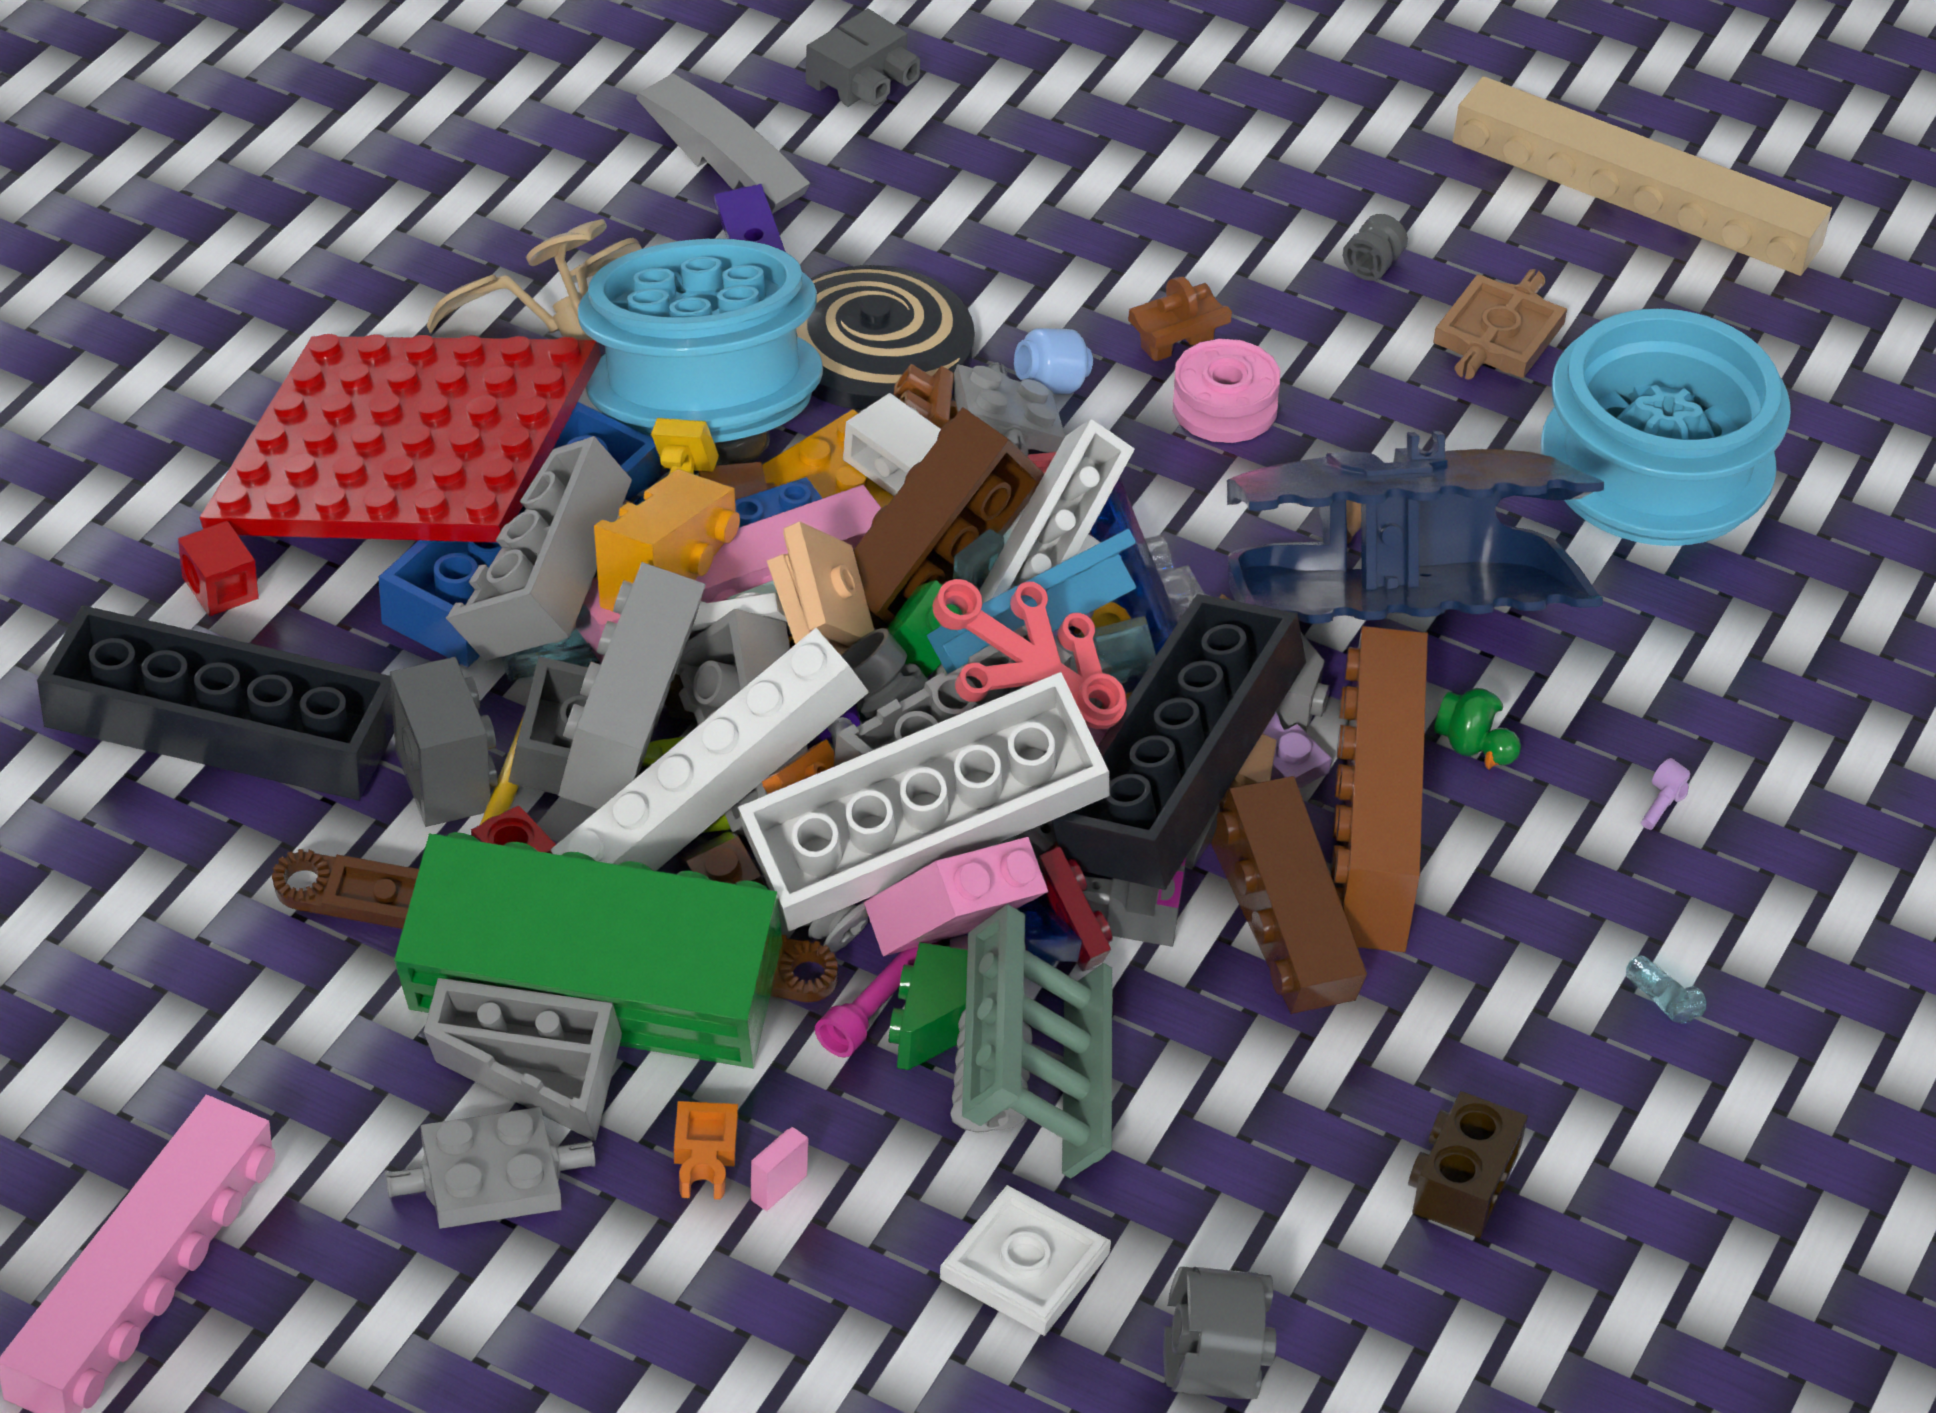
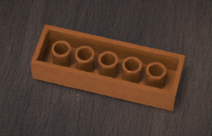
(1380, 786)

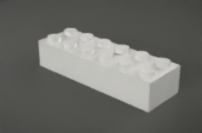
(925, 800)

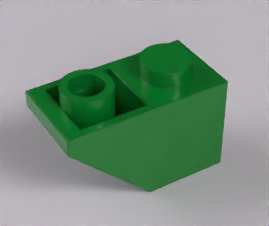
(933, 1004)

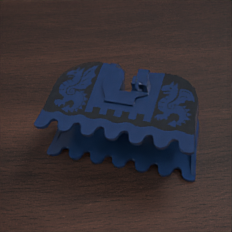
(1423, 535)

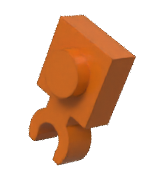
(705, 1144)

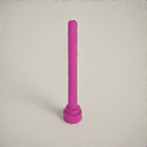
(846, 1026)

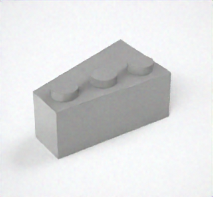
(528, 1047)

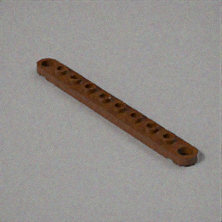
(383, 892)

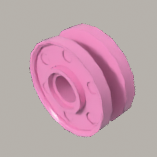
(1226, 390)

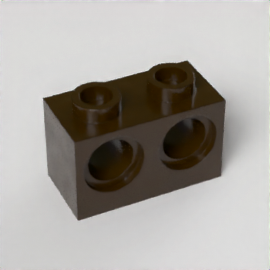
(1467, 1164)

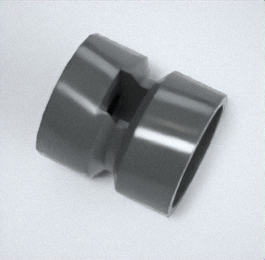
(882, 670)

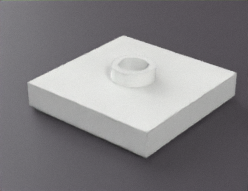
(1025, 1260)

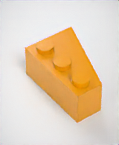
(673, 530)

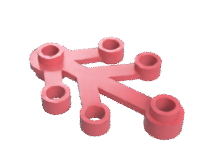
(1035, 658)

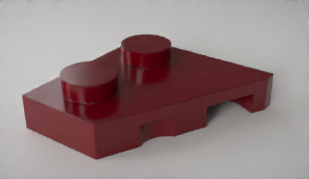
(1066, 897)

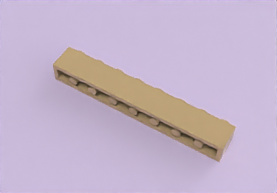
(1642, 175)

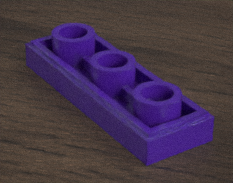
(748, 216)

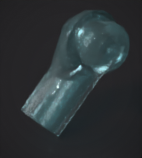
(1675, 1001)

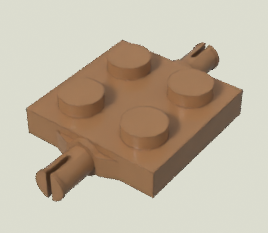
(1500, 325)

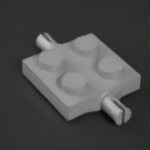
(1016, 409)
(490, 1168)

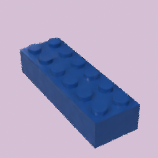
(436, 574)

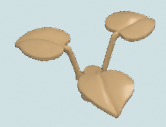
(566, 309)

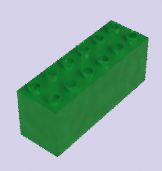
(670, 951)

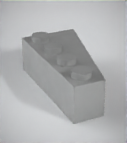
(724, 662)
(629, 685)

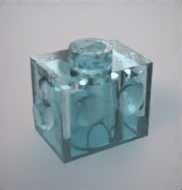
(1125, 647)

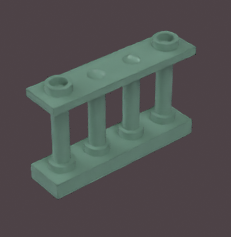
(997, 1049)

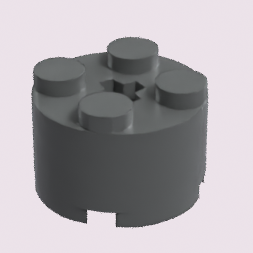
(1218, 1332)

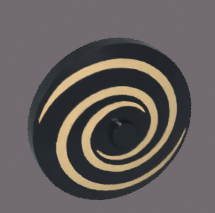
(879, 323)

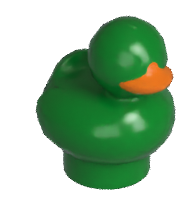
(1468, 723)

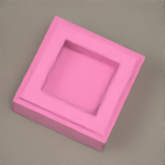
(779, 1168)

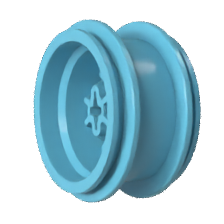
(702, 337)
(1672, 421)

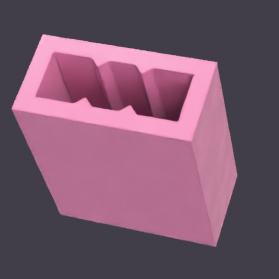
(954, 895)

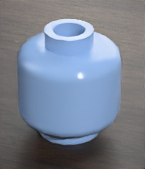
(1054, 359)

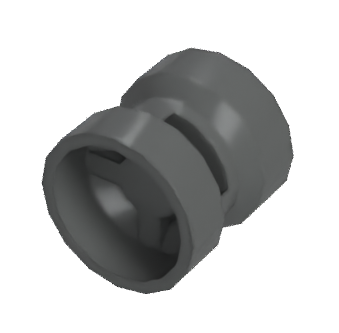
(1375, 247)

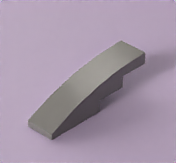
(723, 139)

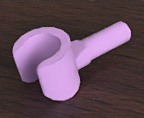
(1672, 781)

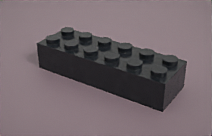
(218, 702)
(1184, 738)

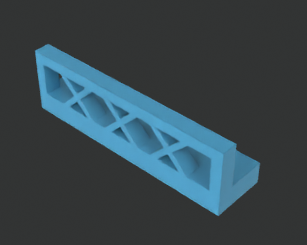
(1071, 587)

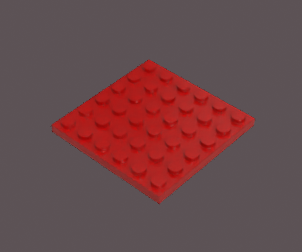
(404, 437)

